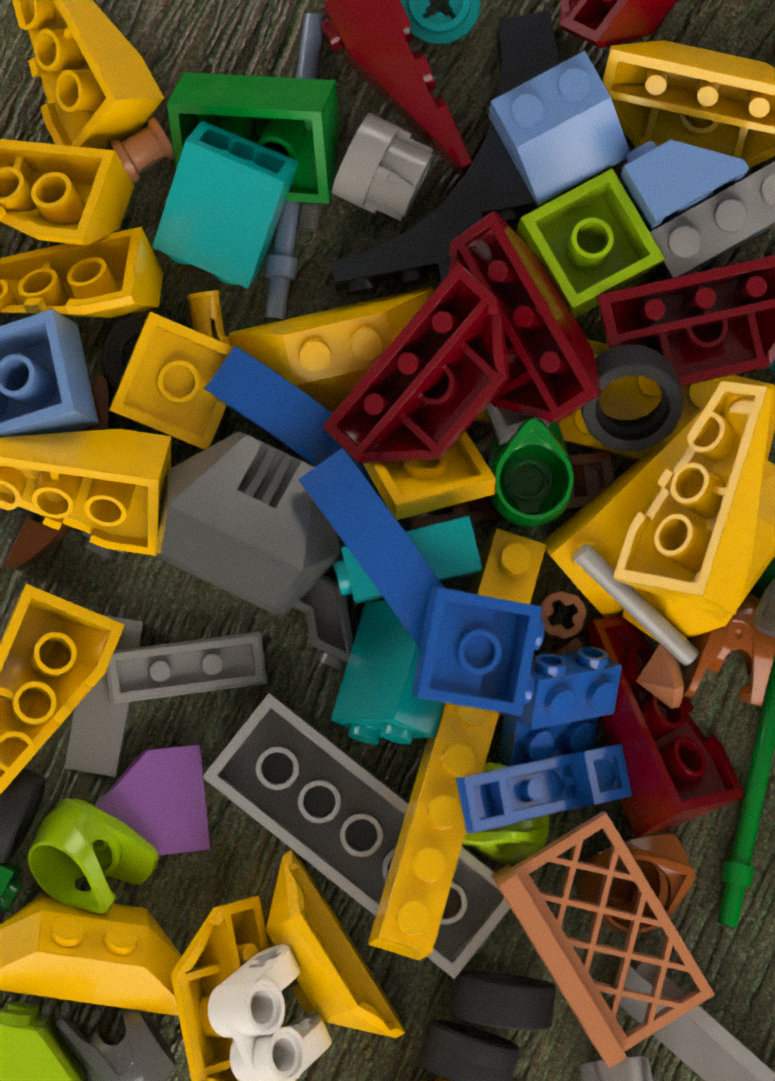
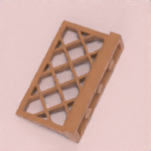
(562, 960)

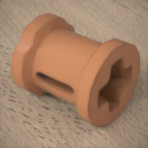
(143, 149)
(576, 620)

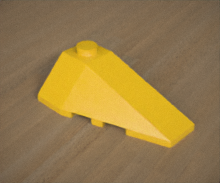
(88, 71)
(62, 191)
(93, 280)
(91, 481)
(609, 514)
(703, 521)
(47, 666)

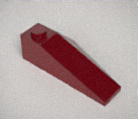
(377, 46)
(667, 757)

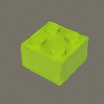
(591, 242)

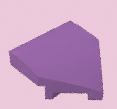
(163, 799)

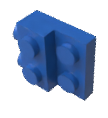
(478, 651)
(564, 706)

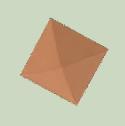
(663, 677)

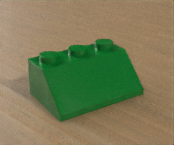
(276, 112)

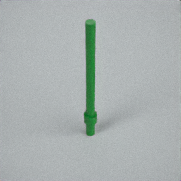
(738, 871)

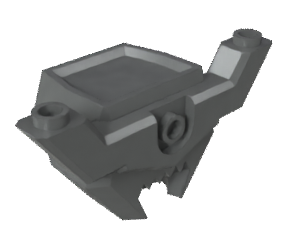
(256, 533)

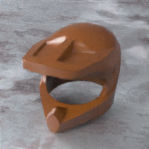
(737, 635)
(662, 864)

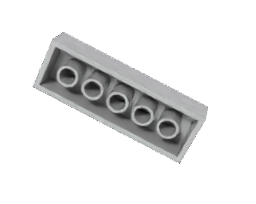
(344, 821)

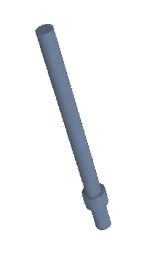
(281, 265)

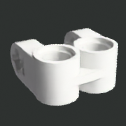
(252, 1011)

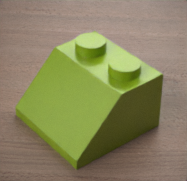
(34, 1047)

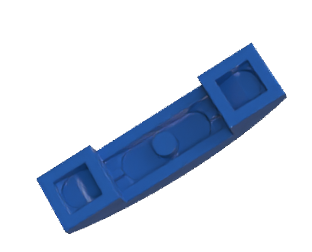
(276, 407)
(373, 538)
(543, 787)

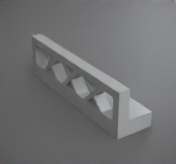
(695, 1035)

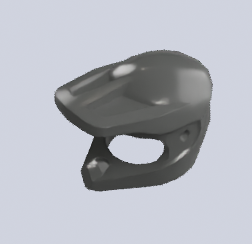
(138, 1057)

